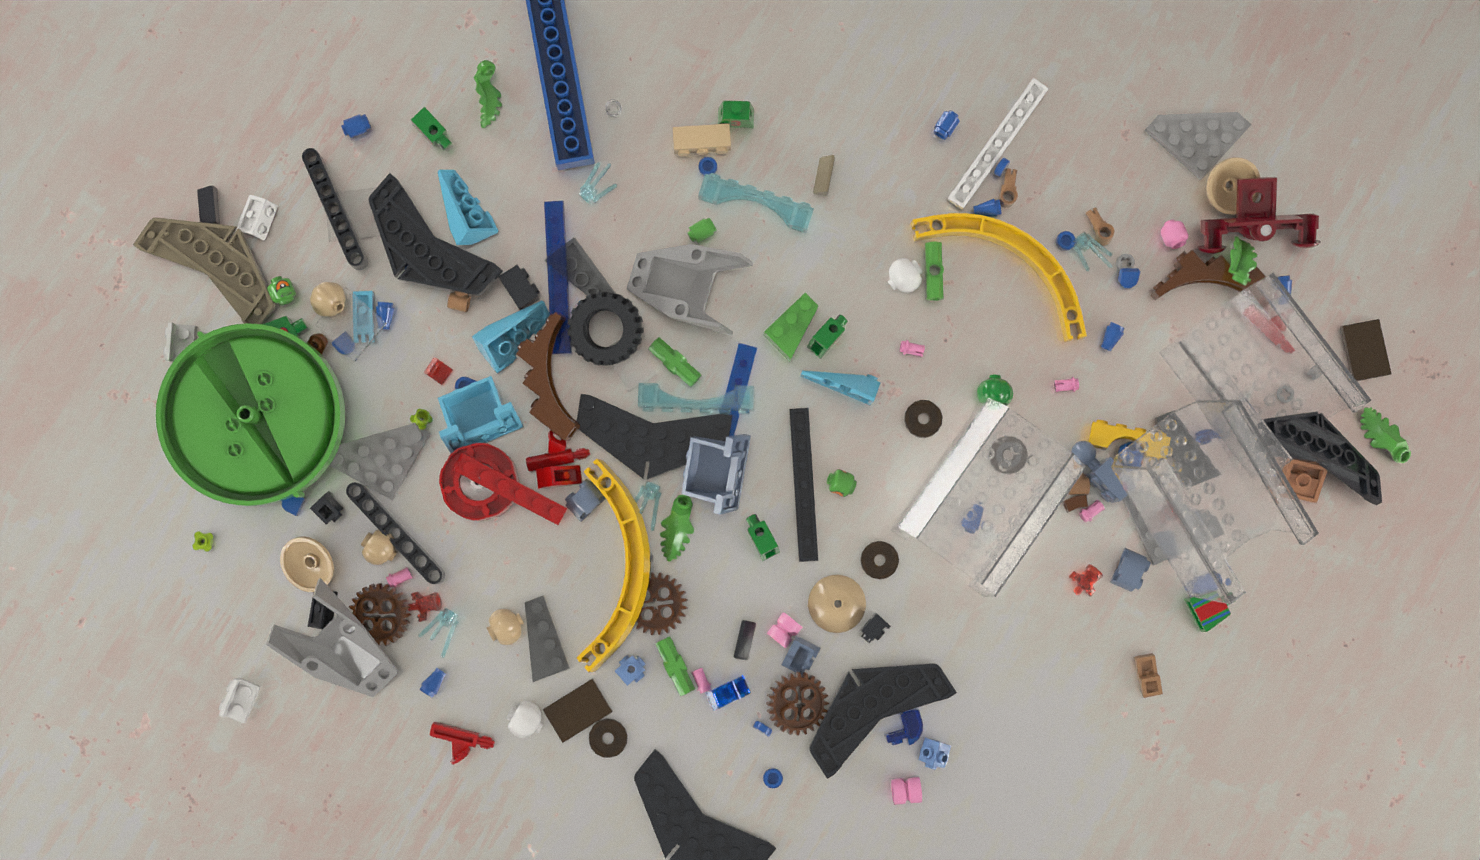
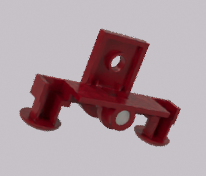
(1258, 219)

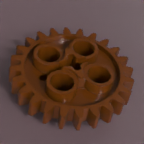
(379, 596)
(658, 621)
(780, 704)

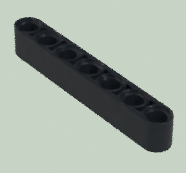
(328, 203)
(391, 523)

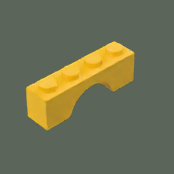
(1102, 434)

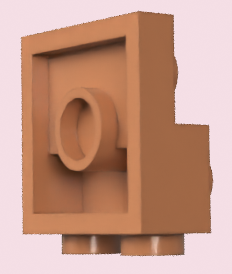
(1305, 479)

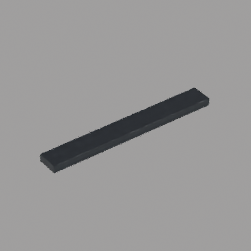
(803, 484)

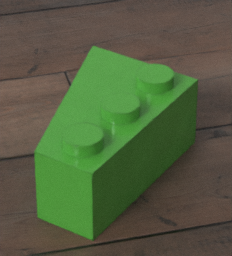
(791, 326)

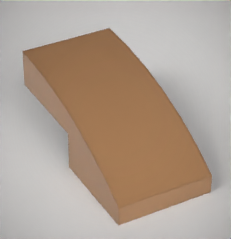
(1147, 675)

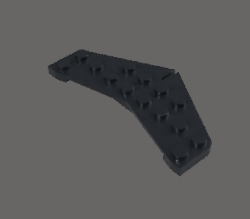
(413, 244)
(638, 440)
(1317, 440)
(859, 708)
(682, 823)

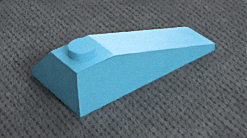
(464, 215)
(501, 339)
(855, 386)

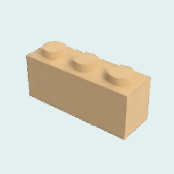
(701, 139)

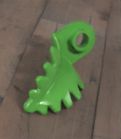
(487, 91)
(1242, 261)
(1384, 435)
(677, 527)

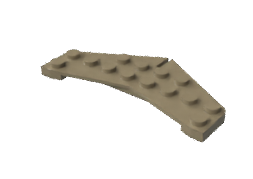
(208, 251)

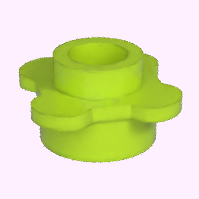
(424, 415)
(207, 545)

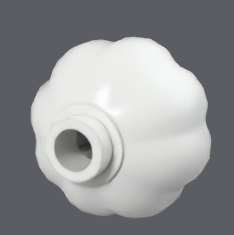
(905, 275)
(524, 719)

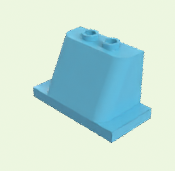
(476, 415)

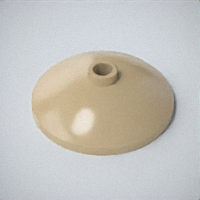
(1229, 170)
(299, 566)
(822, 605)

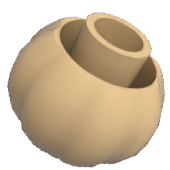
(327, 299)
(378, 548)
(505, 626)

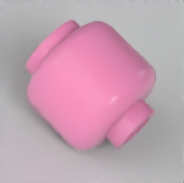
(1174, 234)

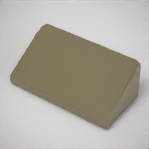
(824, 175)

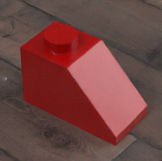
(558, 476)

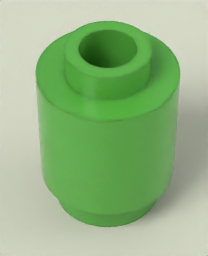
(701, 230)

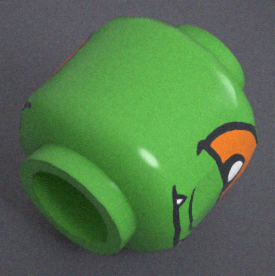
(281, 290)
(841, 483)

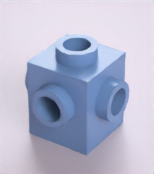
(624, 673)
(934, 753)

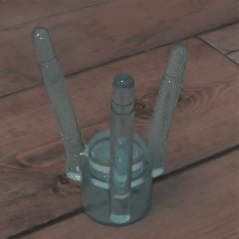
(588, 191)
(1084, 242)
(650, 492)
(446, 619)

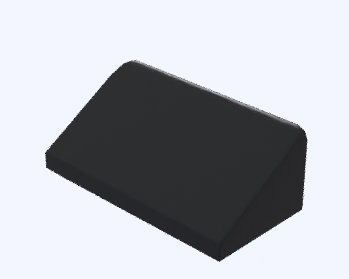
(208, 205)
(319, 614)
(744, 640)

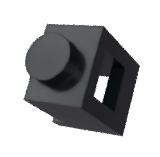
(322, 510)
(874, 628)

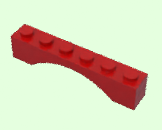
(509, 489)

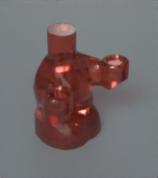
(1086, 580)
(425, 604)

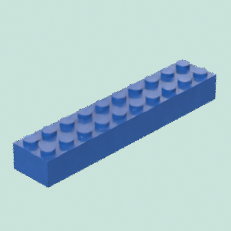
(560, 83)

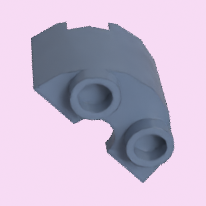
(584, 500)
(1130, 570)
(800, 655)

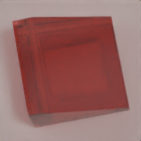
(438, 371)

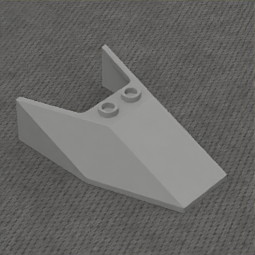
(681, 279)
(340, 652)

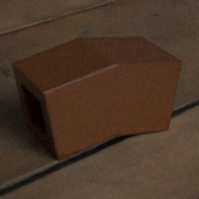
(1075, 502)

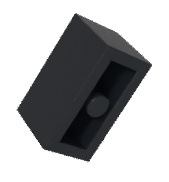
(519, 288)

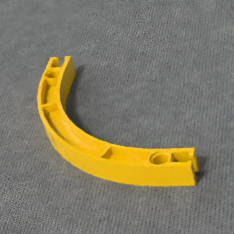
(1023, 246)
(636, 567)

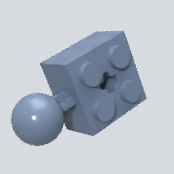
(1101, 472)

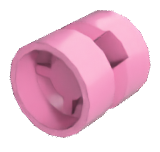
(784, 630)
(906, 790)

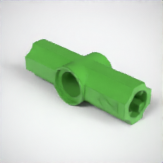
(934, 283)
(674, 362)
(675, 666)

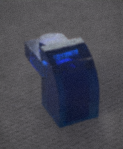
(727, 693)
(911, 728)

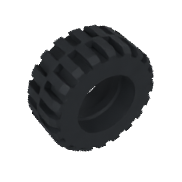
(580, 328)

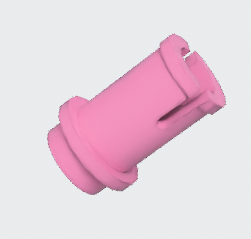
(912, 348)
(1066, 385)
(1091, 511)
(398, 577)
(701, 680)

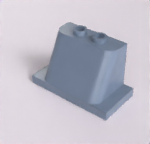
(716, 471)

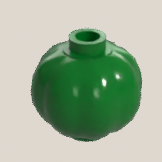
(995, 389)

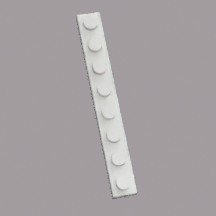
(997, 144)

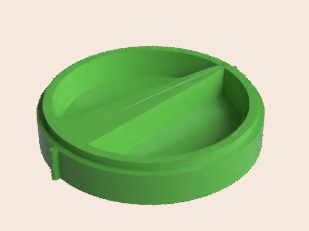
(250, 414)

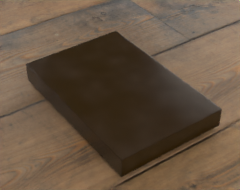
(1366, 350)
(577, 710)

